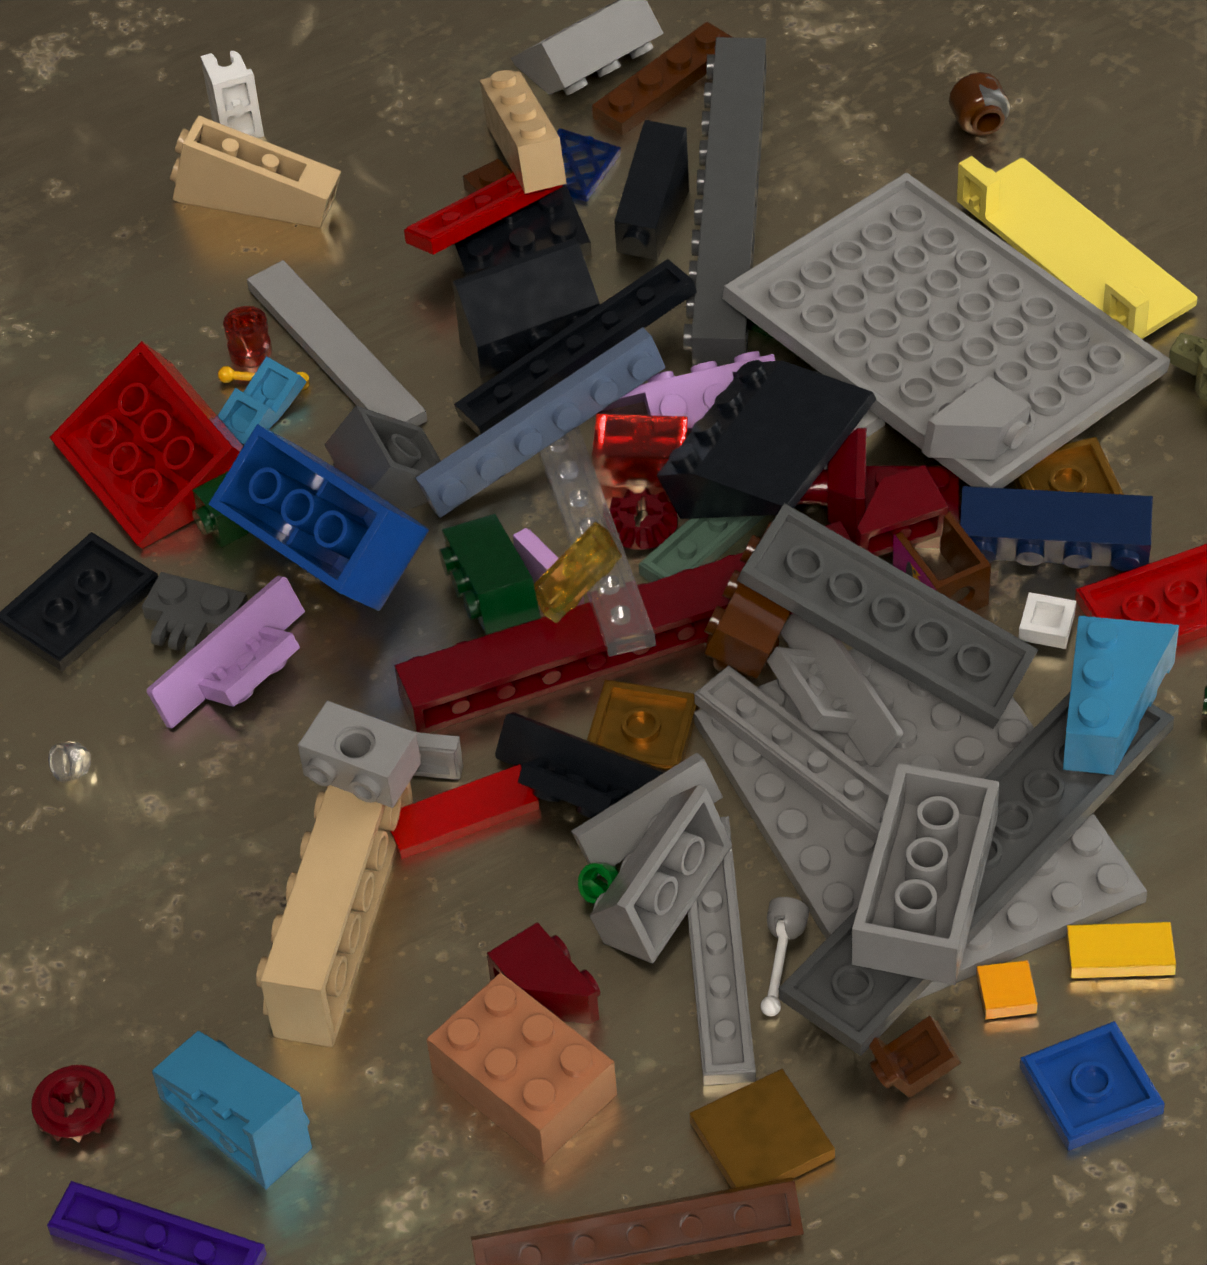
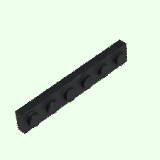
(576, 346)

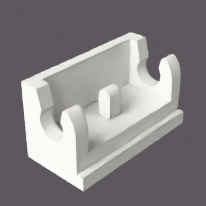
(232, 94)

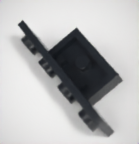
(570, 767)

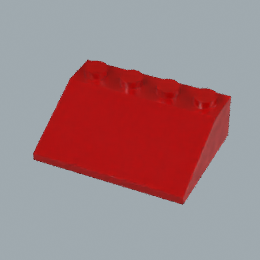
(146, 445)

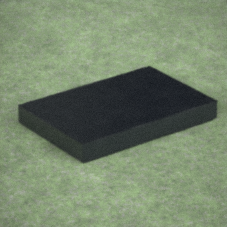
(76, 601)

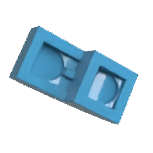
(262, 401)

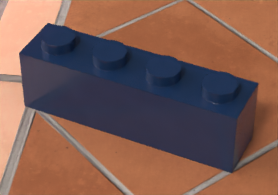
(1059, 527)

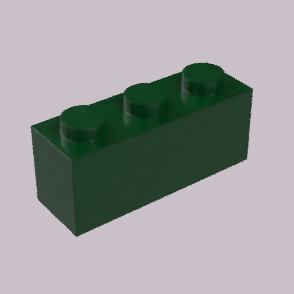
(489, 574)

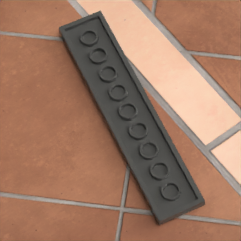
(1036, 816)

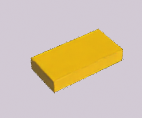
(1121, 950)

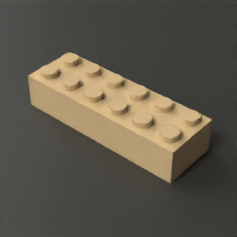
(328, 915)

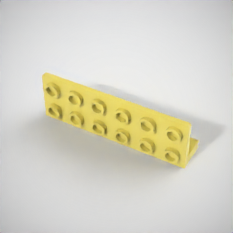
(1072, 244)

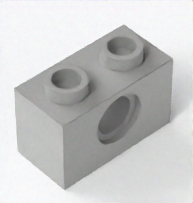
(359, 754)

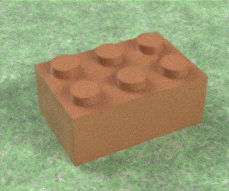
(522, 1067)

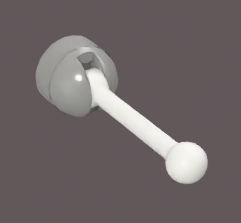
(786, 921)

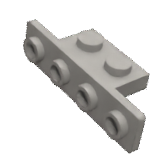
(833, 690)

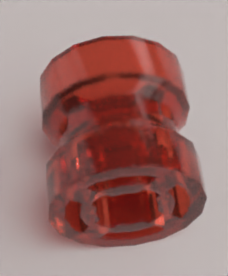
(247, 336)

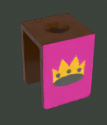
(962, 555)

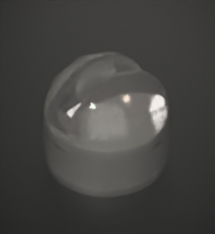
(69, 761)

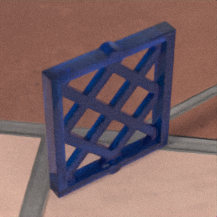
(586, 143)

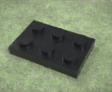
(523, 232)

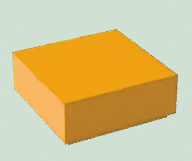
(1006, 989)

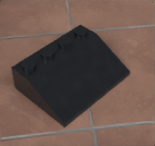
(762, 441)

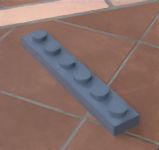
(541, 422)

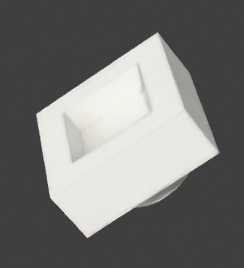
(1047, 620)

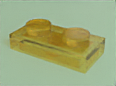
(576, 572)

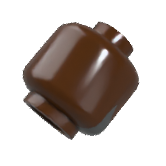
(979, 103)

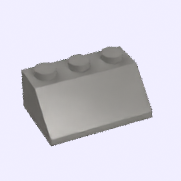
(590, 46)
(662, 876)

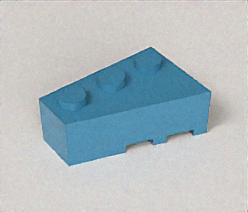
(1111, 687)
(235, 1107)

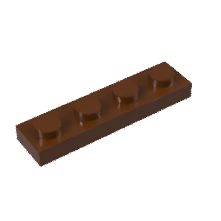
(658, 81)

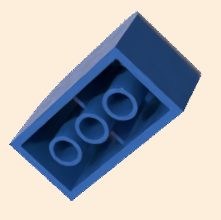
(319, 518)

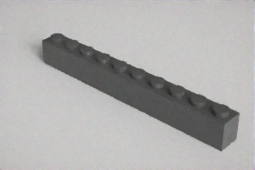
(729, 197)

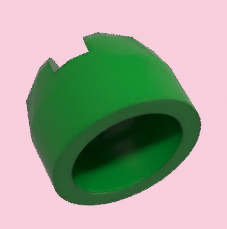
(592, 888)

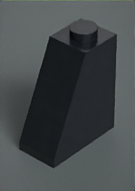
(653, 190)

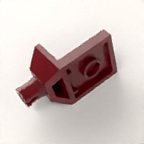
(851, 484)

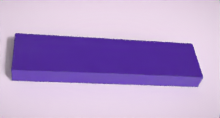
(145, 1233)

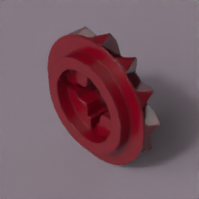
(655, 527)
(64, 1087)

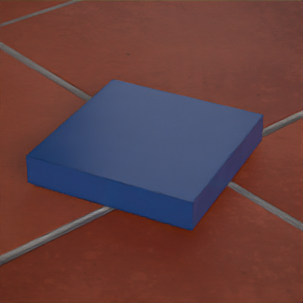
(1091, 1085)

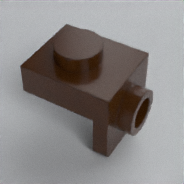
(914, 1058)

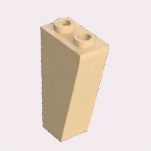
(250, 176)

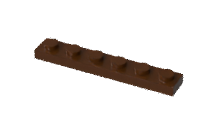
(652, 1230)

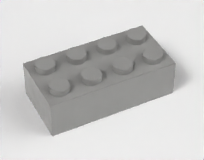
(925, 874)

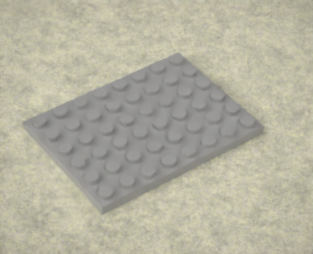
(929, 305)
(831, 858)

